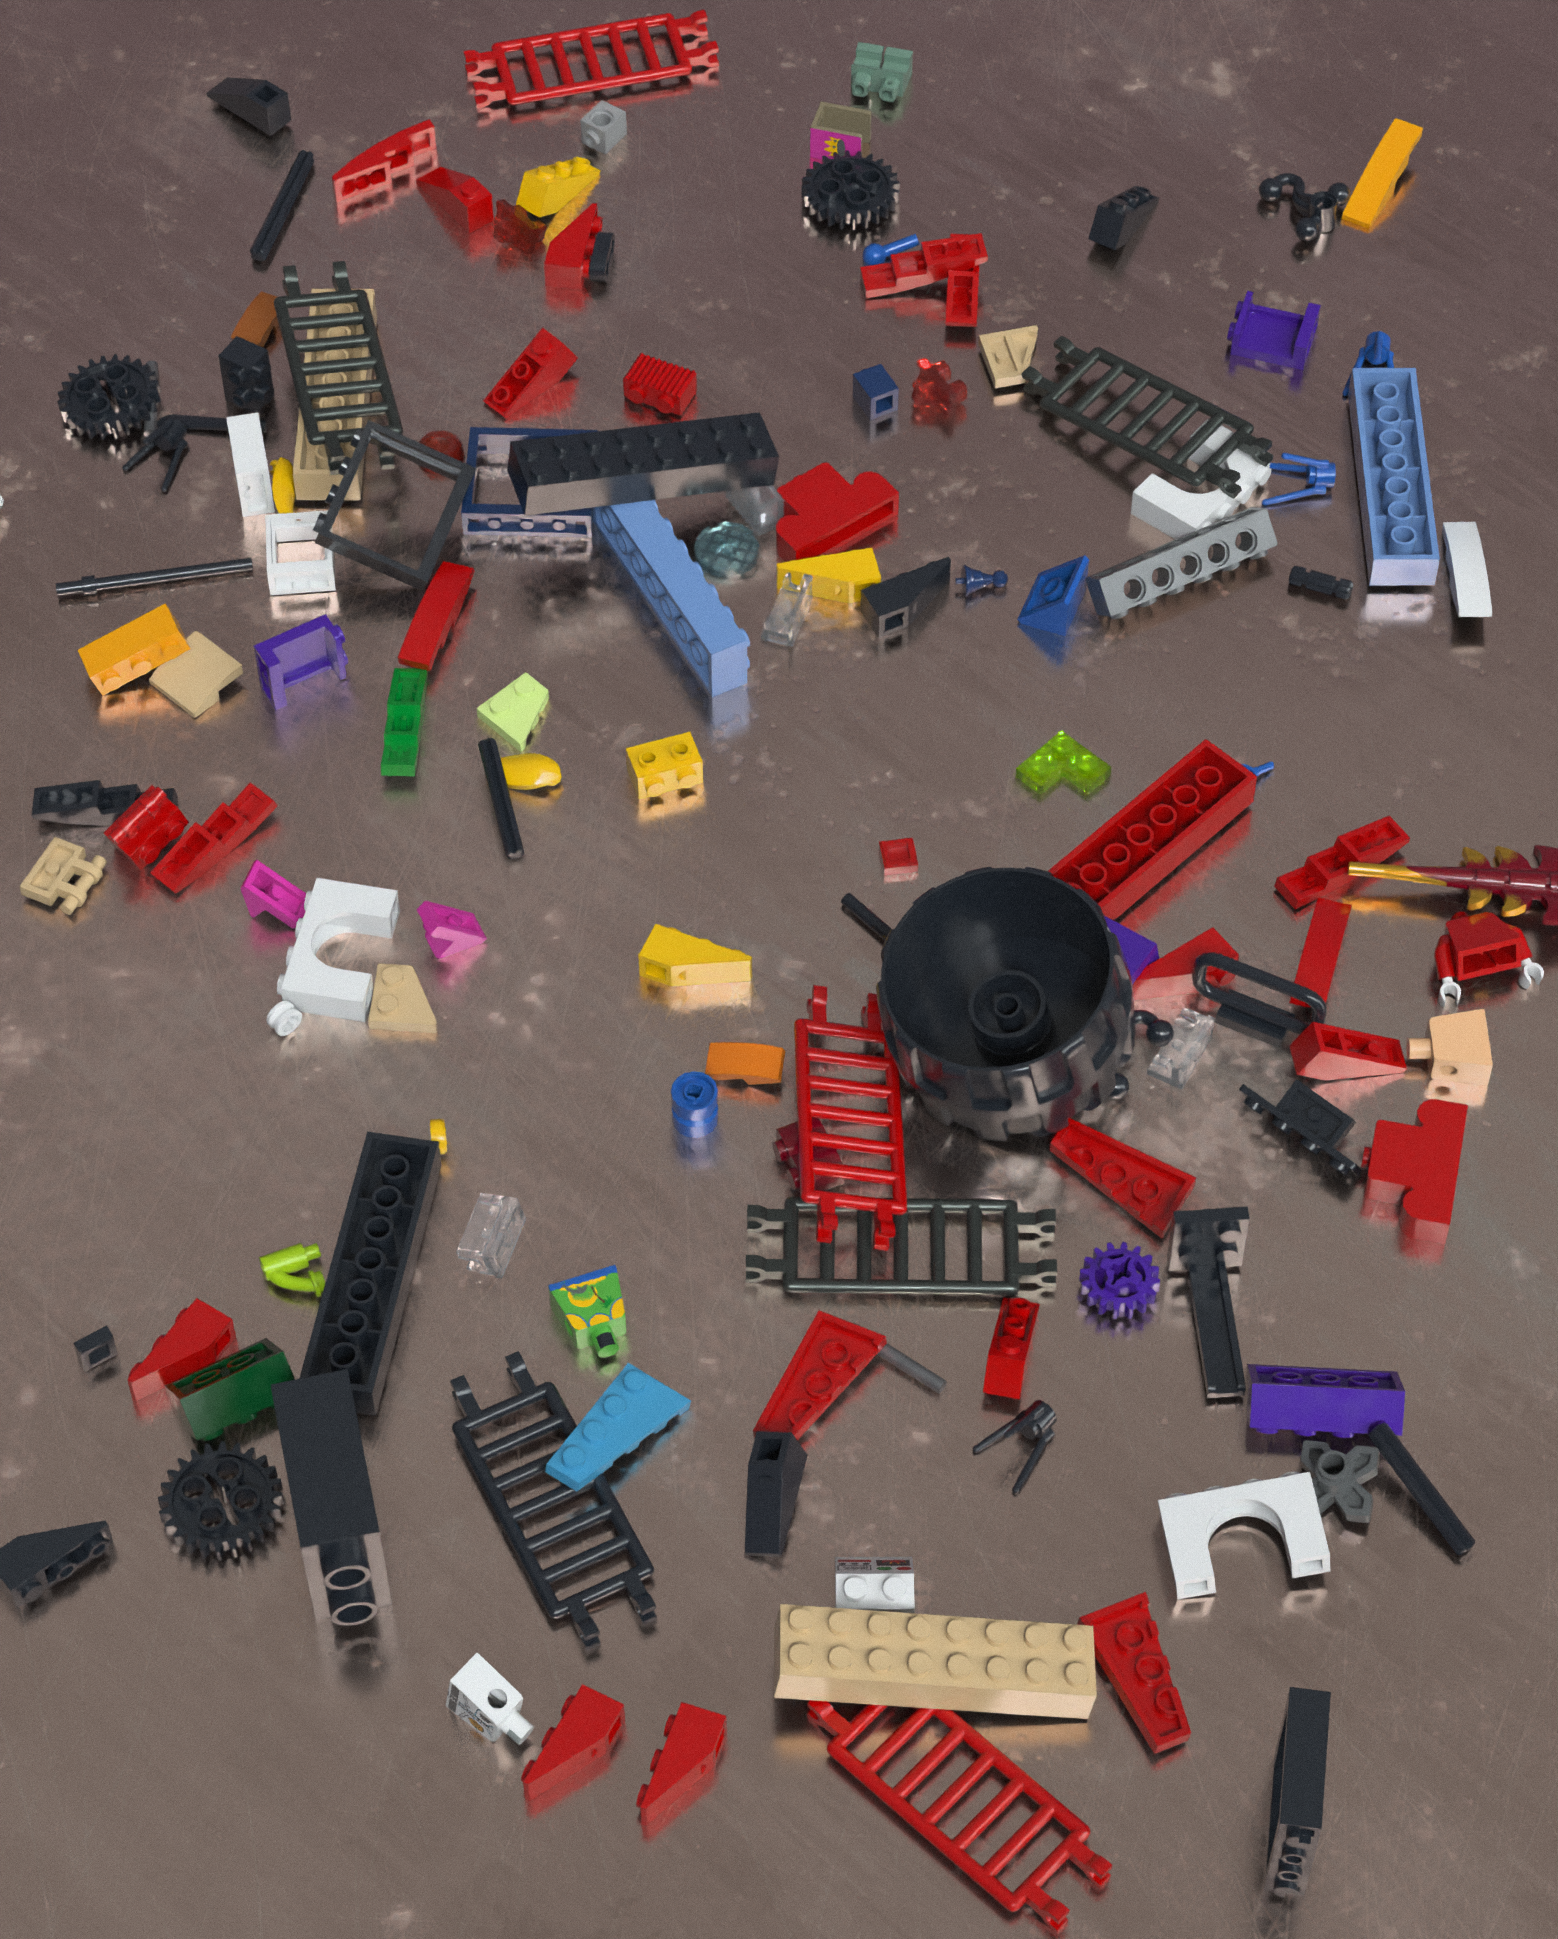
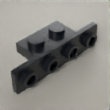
(1312, 1118)

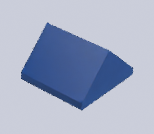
(1056, 597)

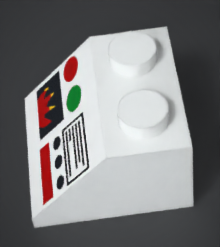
(875, 1583)

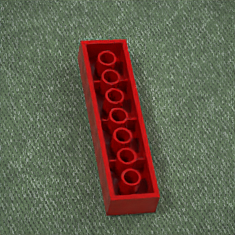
(1158, 829)

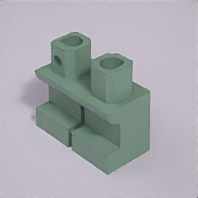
(881, 72)

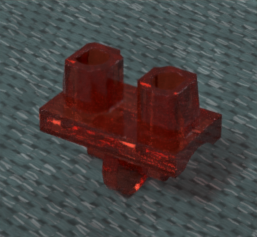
(514, 226)
(934, 390)

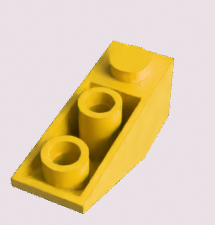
(553, 186)
(835, 575)
(687, 960)

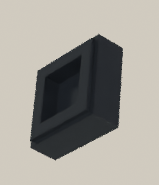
(95, 1348)

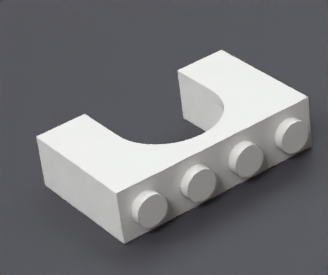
(1184, 512)
(330, 911)
(1283, 1502)

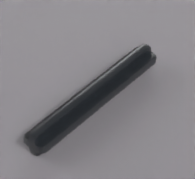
(501, 798)
(1422, 1489)

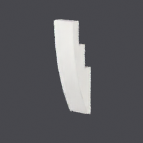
(1467, 569)

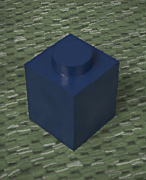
(875, 391)

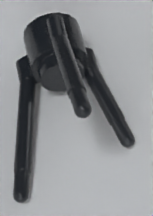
(166, 437)
(1032, 1423)

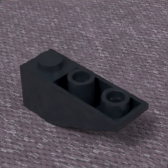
(254, 101)
(1121, 217)
(901, 599)
(772, 1491)
(42, 1558)

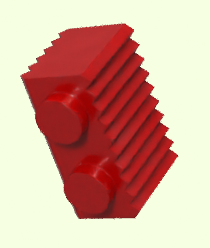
(660, 384)

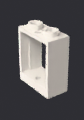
(250, 464)
(301, 575)

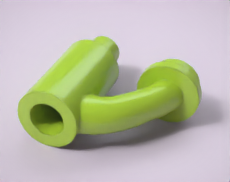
(279, 1264)

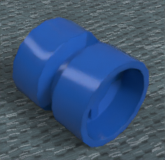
(694, 1104)

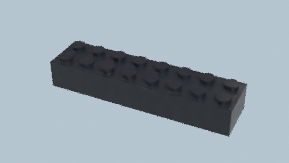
(642, 463)
(374, 1264)

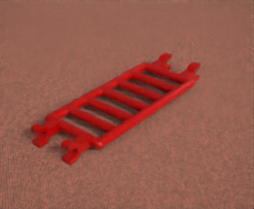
(674, 27)
(808, 1167)
(1029, 1891)

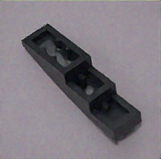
(87, 802)

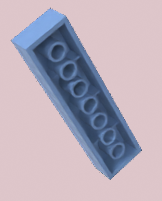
(1393, 477)
(677, 592)

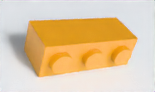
(133, 649)

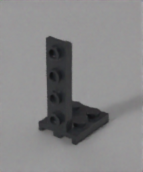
(1204, 1246)

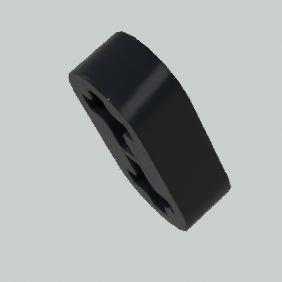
(602, 256)

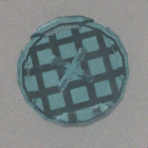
(726, 550)

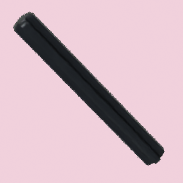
(282, 206)

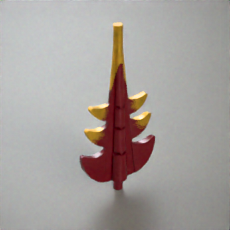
(1512, 879)

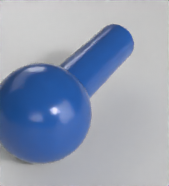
(877, 254)

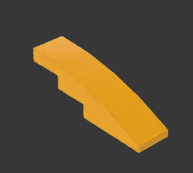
(1381, 173)

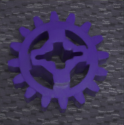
(1119, 1292)

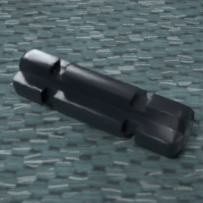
(1321, 582)

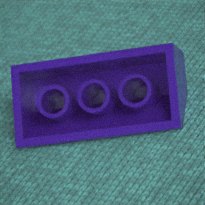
(1323, 1400)

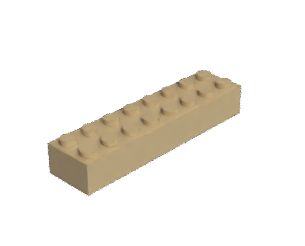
(310, 465)
(934, 1661)

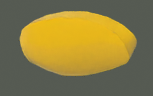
(283, 485)
(530, 771)

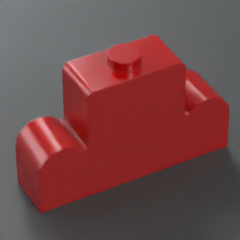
(830, 512)
(1418, 1167)

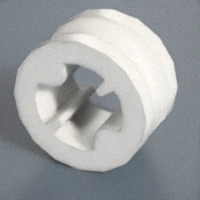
(284, 1018)

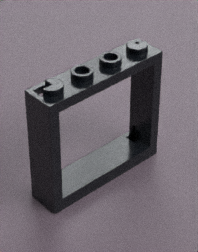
(418, 454)
(1297, 1791)

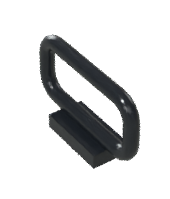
(1249, 1014)

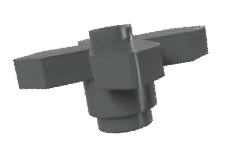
(1340, 1476)

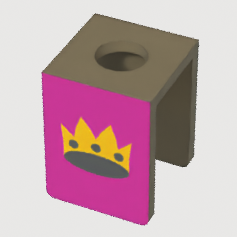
(838, 130)

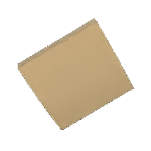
(196, 675)

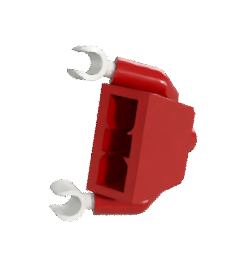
(1481, 947)

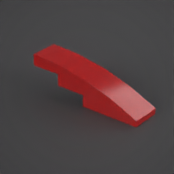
(375, 165)
(923, 266)
(962, 296)
(436, 615)
(214, 840)
(1329, 868)
(1322, 948)

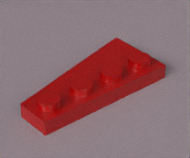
(1126, 1175)
(818, 1373)
(1138, 1670)

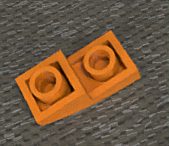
(745, 1061)

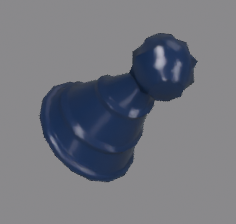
(975, 579)

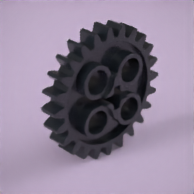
(850, 190)
(88, 408)
(189, 1516)

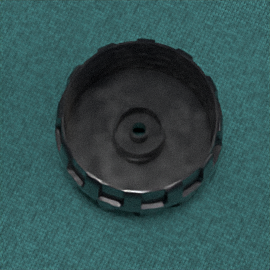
(997, 949)

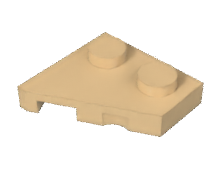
(1008, 354)
(400, 1001)

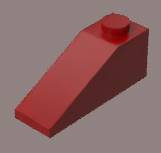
(459, 196)
(1173, 972)
(1343, 1053)

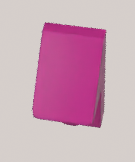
(271, 892)
(449, 929)

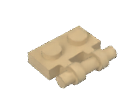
(54, 870)

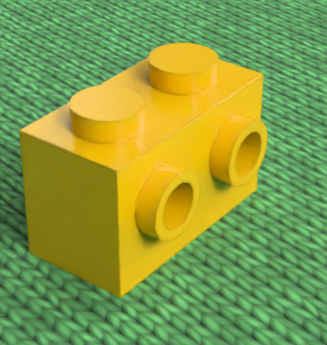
(664, 765)

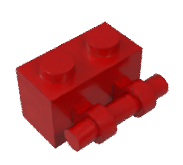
(146, 827)

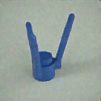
(1375, 351)
(1318, 473)

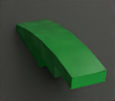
(404, 722)

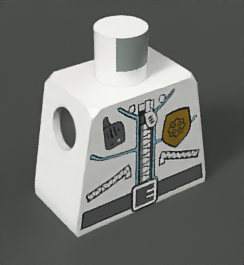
(487, 1702)

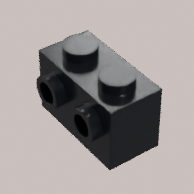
(246, 375)

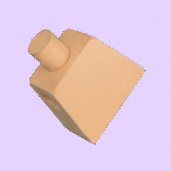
(1455, 1048)

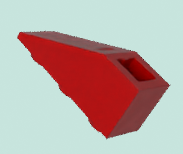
(570, 251)
(532, 374)
(192, 1343)
(1010, 1348)
(582, 1736)
(687, 1756)

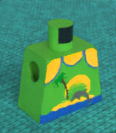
(591, 1309)

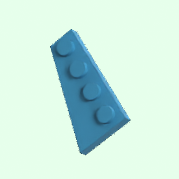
(615, 1425)

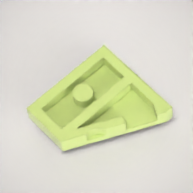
(515, 710)

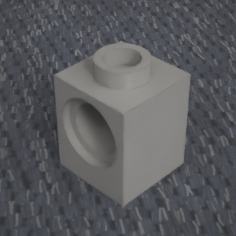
(603, 127)

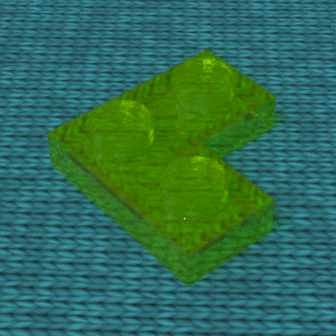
(1064, 758)

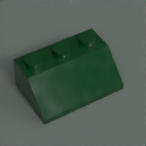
(229, 1389)

